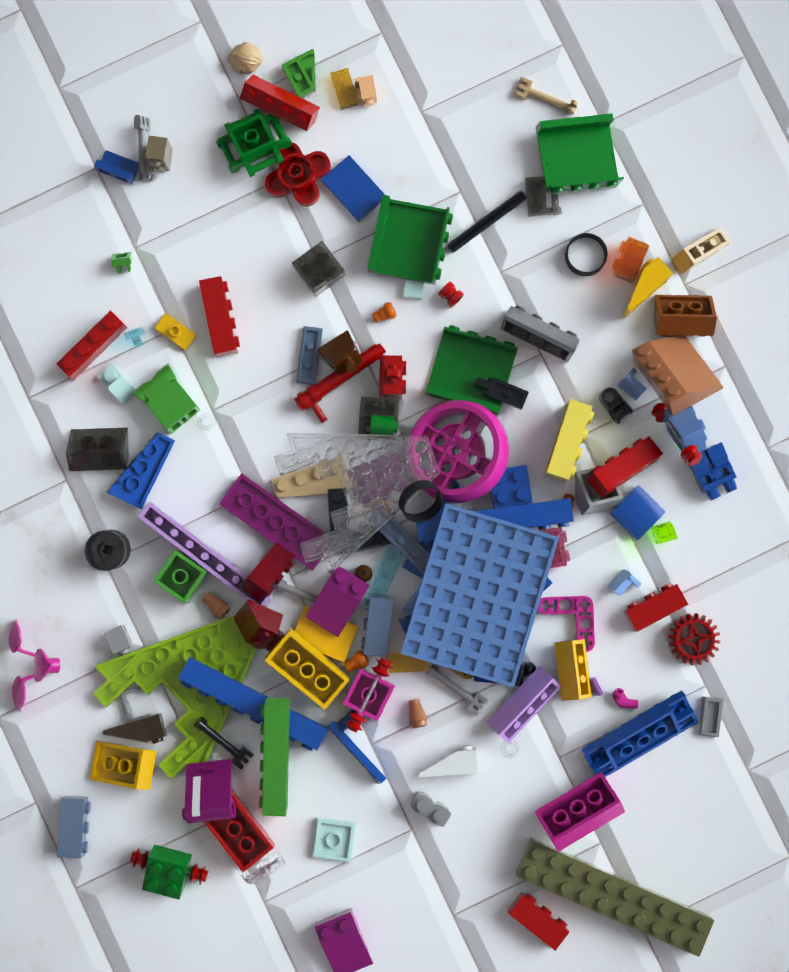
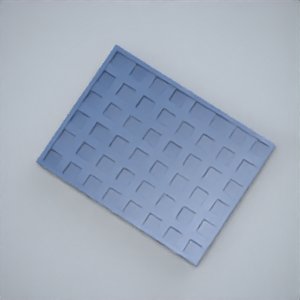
(479, 595)

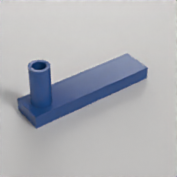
(338, 730)

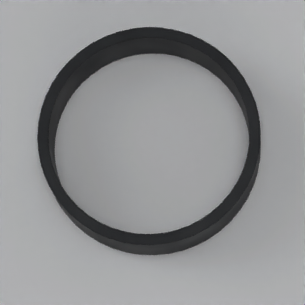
(596, 238)
(430, 512)

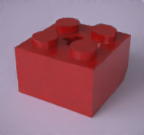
(390, 377)

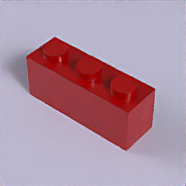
(655, 606)
(538, 920)

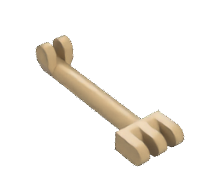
(527, 90)

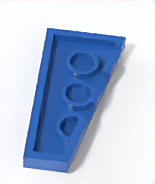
(140, 475)

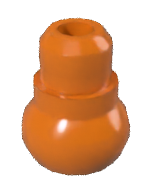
(384, 313)
(358, 661)

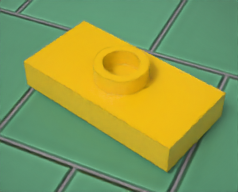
(175, 331)

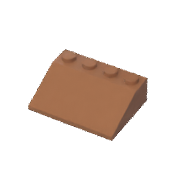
(676, 372)

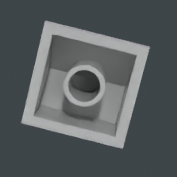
(587, 497)

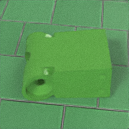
(167, 399)

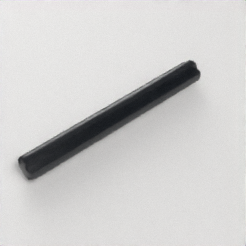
(486, 221)

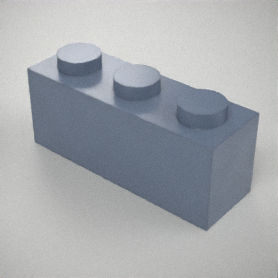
(377, 625)
(73, 827)

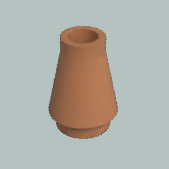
(217, 606)
(417, 714)

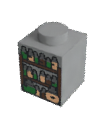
(119, 640)

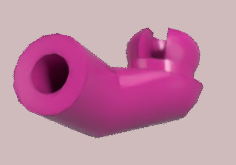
(622, 701)

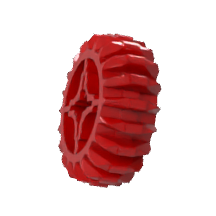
(697, 647)

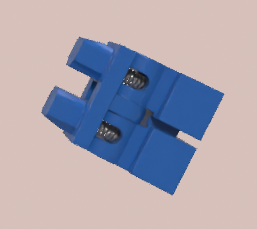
(720, 473)

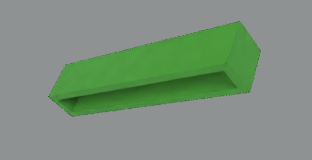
(275, 756)

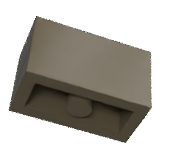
(158, 153)

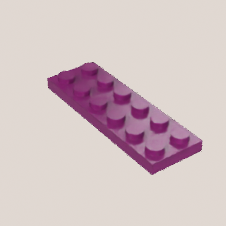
(270, 517)

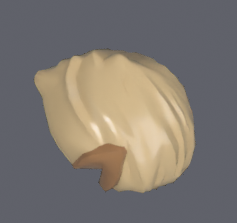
(245, 58)

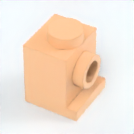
(366, 90)

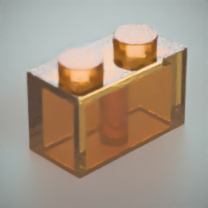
(630, 259)

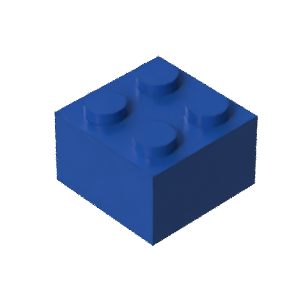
(512, 488)

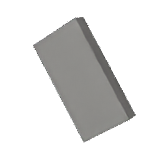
(711, 716)

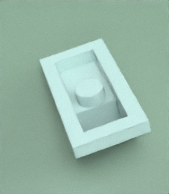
(117, 384)

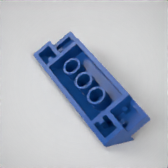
(640, 735)

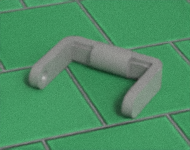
(127, 708)

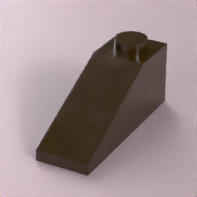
(143, 730)

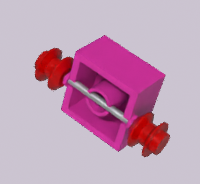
(369, 694)

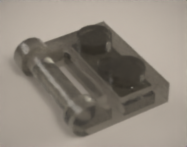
(537, 198)

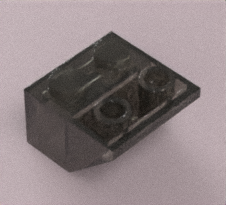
(376, 406)

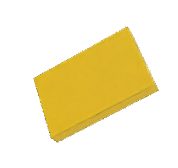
(325, 641)

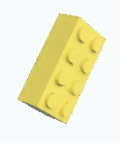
(568, 441)

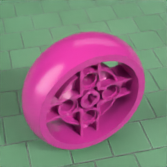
(475, 420)

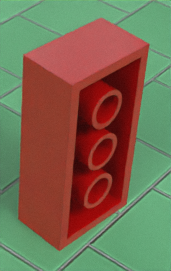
(242, 836)

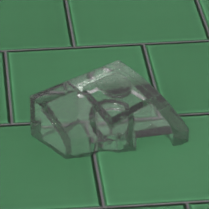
(263, 868)

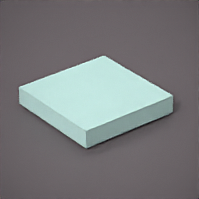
(333, 839)

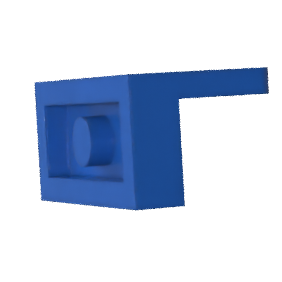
(117, 167)

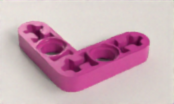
(574, 609)

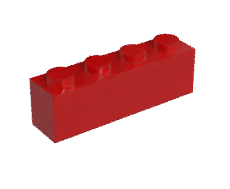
(279, 102)
(218, 316)
(91, 345)
(625, 466)

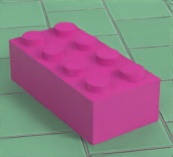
(580, 811)

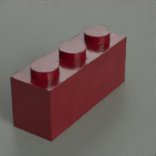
(268, 572)

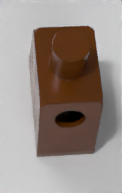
(341, 354)

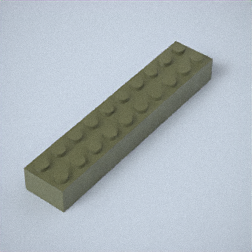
(615, 897)

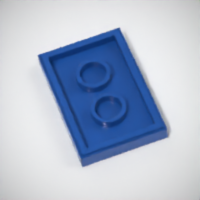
(353, 188)

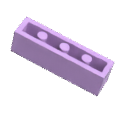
(523, 704)

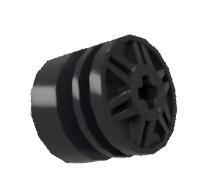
(96, 550)

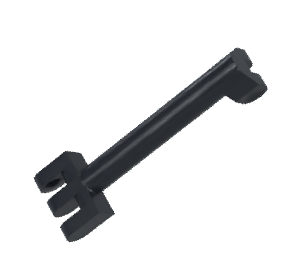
(238, 755)

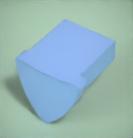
(632, 385)
(623, 581)

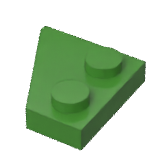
(301, 73)

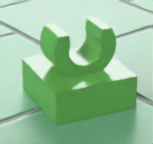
(122, 259)

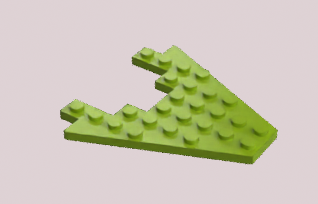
(215, 645)

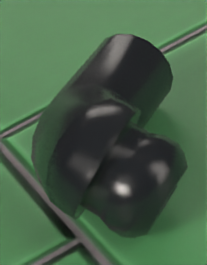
(525, 669)

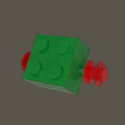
(167, 870)

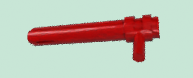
(314, 393)

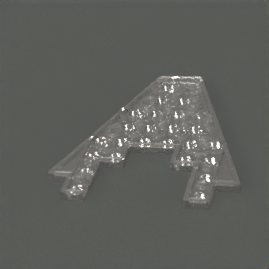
(372, 478)

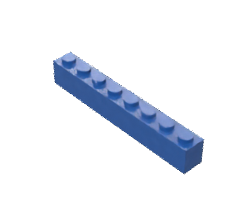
(528, 515)
(247, 701)

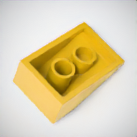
(652, 277)
(123, 765)

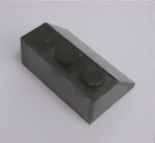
(98, 449)

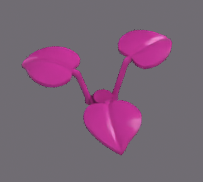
(42, 665)

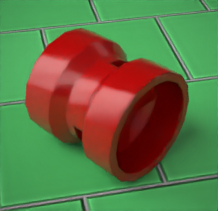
(450, 294)

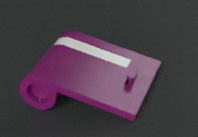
(209, 793)

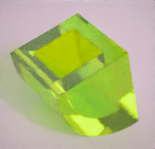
(664, 532)

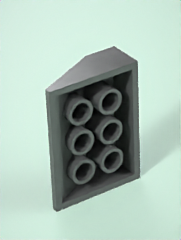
(539, 333)

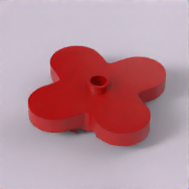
(304, 185)

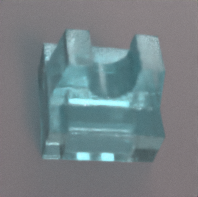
(135, 335)

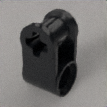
(616, 405)

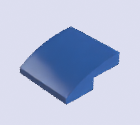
(638, 512)

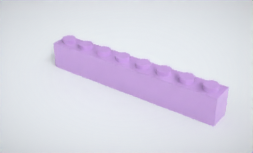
(198, 550)

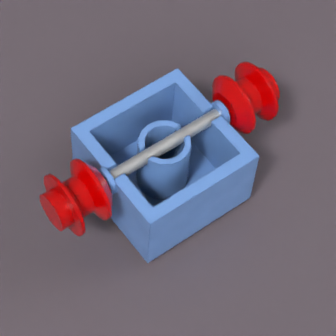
(684, 430)

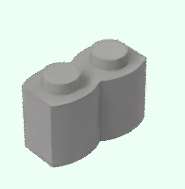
(425, 806)

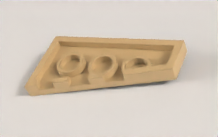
(304, 483)

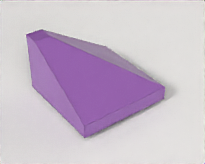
(595, 687)

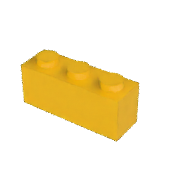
(573, 669)

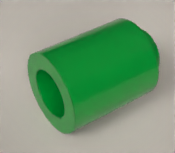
(383, 425)

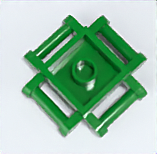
(253, 142)

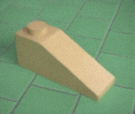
(700, 250)

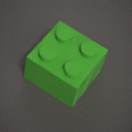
(181, 576)

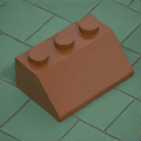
(684, 315)

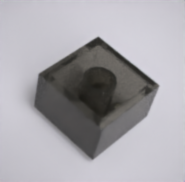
(318, 269)

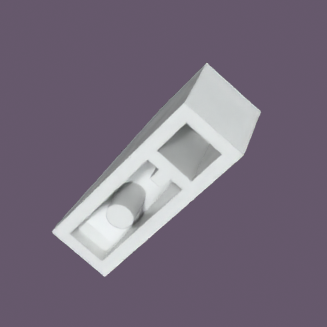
(456, 763)

